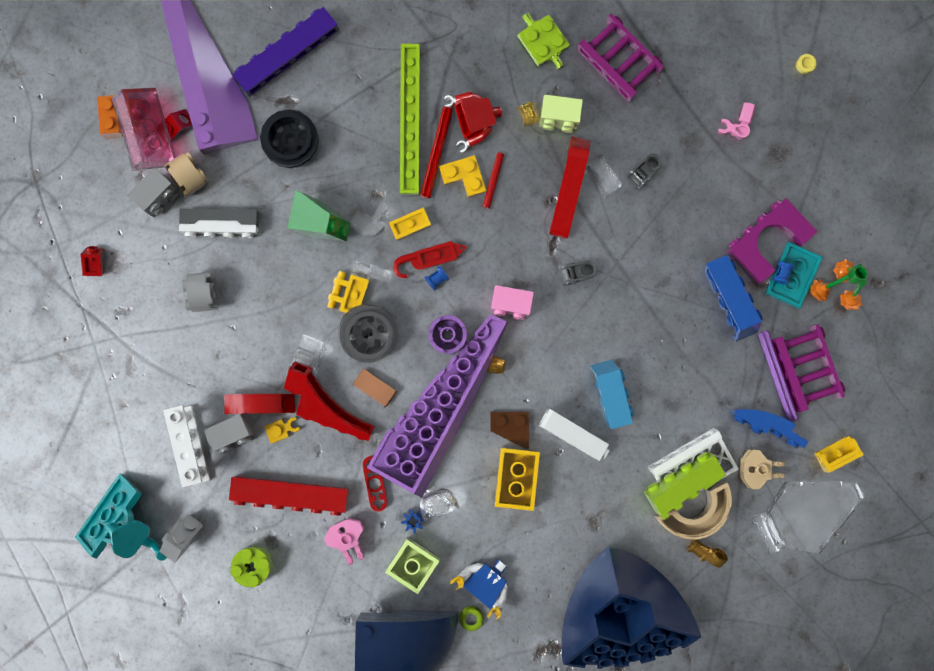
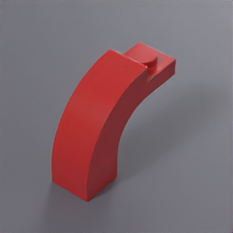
(258, 403)

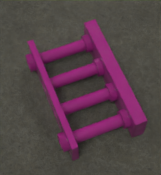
(614, 76)
(795, 382)

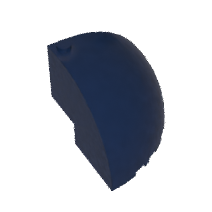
(624, 614)
(404, 640)

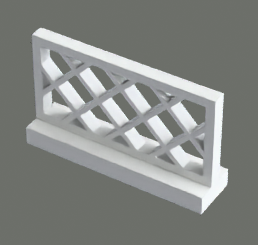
(689, 451)

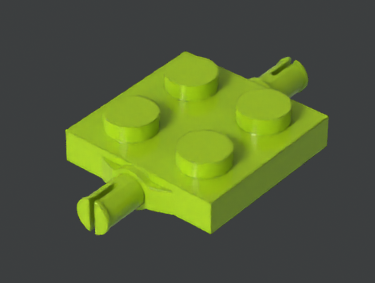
(543, 40)

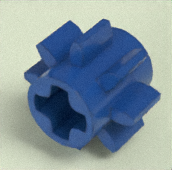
(409, 525)

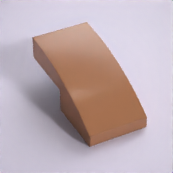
(374, 387)

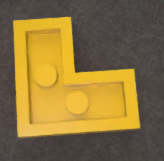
(466, 170)

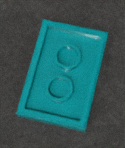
(800, 279)

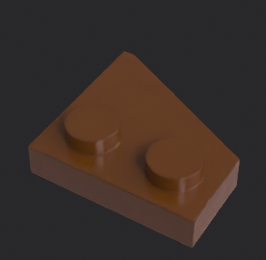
(511, 426)

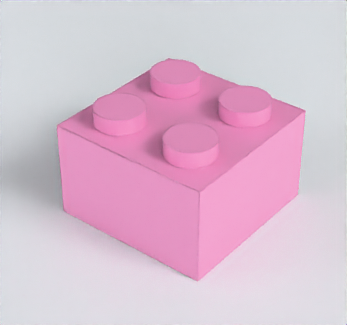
(511, 302)

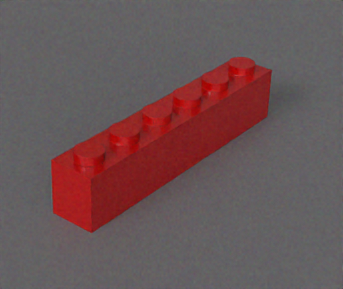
(288, 494)

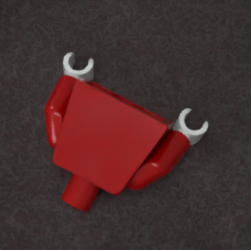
(474, 116)

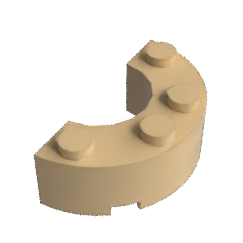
(707, 522)

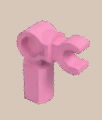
(740, 130)

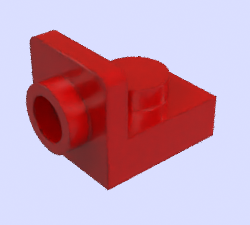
(92, 261)

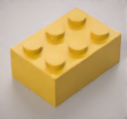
(517, 479)

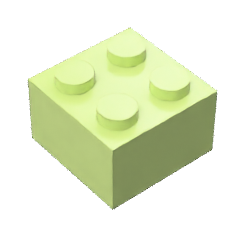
(560, 113)
(412, 565)

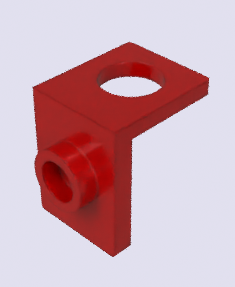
(175, 124)

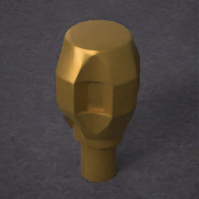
(497, 365)

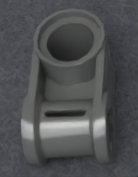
(643, 172)
(576, 272)

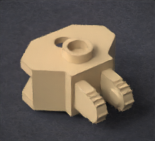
(760, 469)

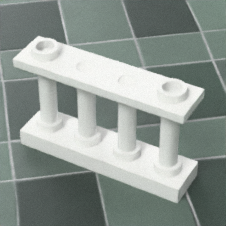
(187, 445)

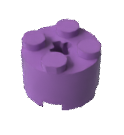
(447, 324)

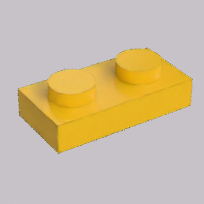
(410, 224)

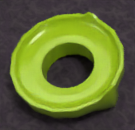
(471, 610)

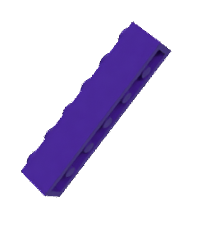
(286, 51)

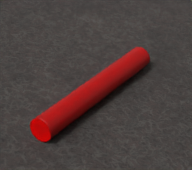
(493, 180)

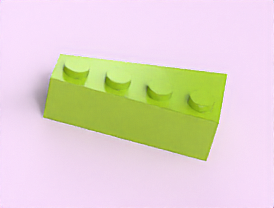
(684, 484)

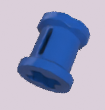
(783, 273)
(436, 278)

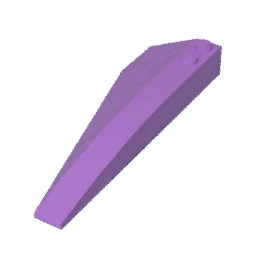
(213, 97)
(437, 415)

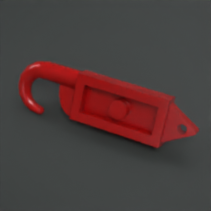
(429, 257)

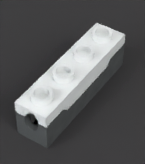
(219, 222)

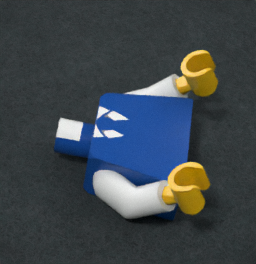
(485, 584)

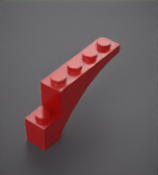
(319, 406)

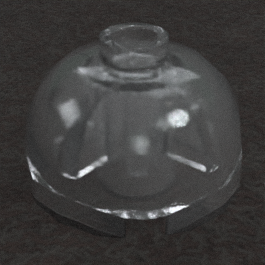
(437, 503)

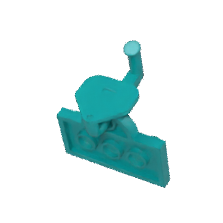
(115, 524)

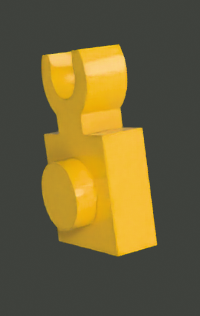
(279, 430)

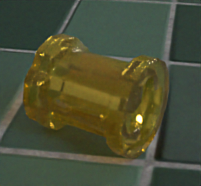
(528, 114)

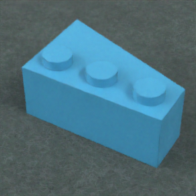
(613, 394)

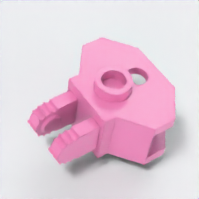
(347, 539)

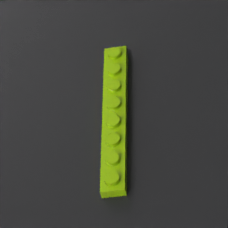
(409, 119)

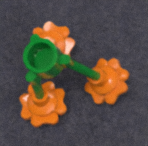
(845, 272)

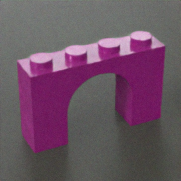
(746, 250)

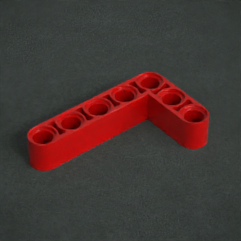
(570, 187)

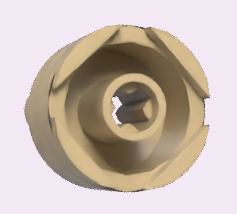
(185, 174)

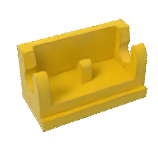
(838, 454)

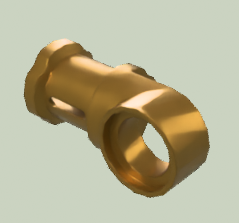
(714, 556)

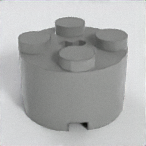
(201, 292)

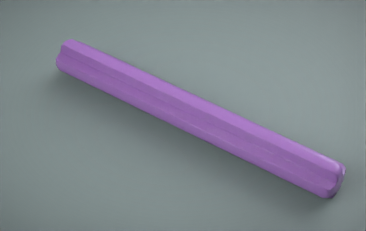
(778, 376)

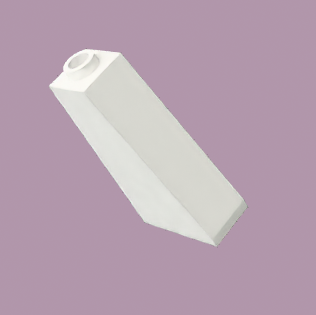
(574, 435)

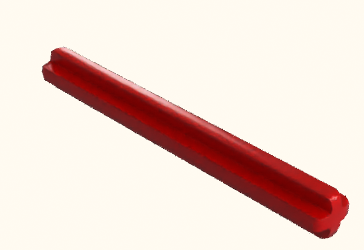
(436, 152)

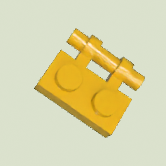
(353, 295)

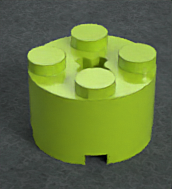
(241, 570)

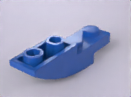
(763, 421)

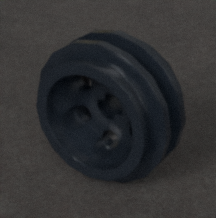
(285, 119)

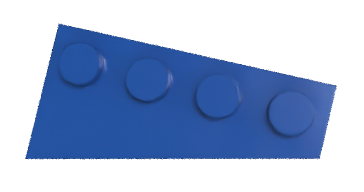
(733, 297)

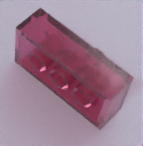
(143, 128)

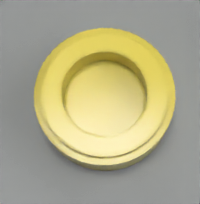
(806, 64)

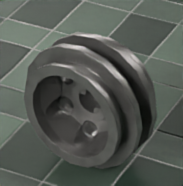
(387, 337)

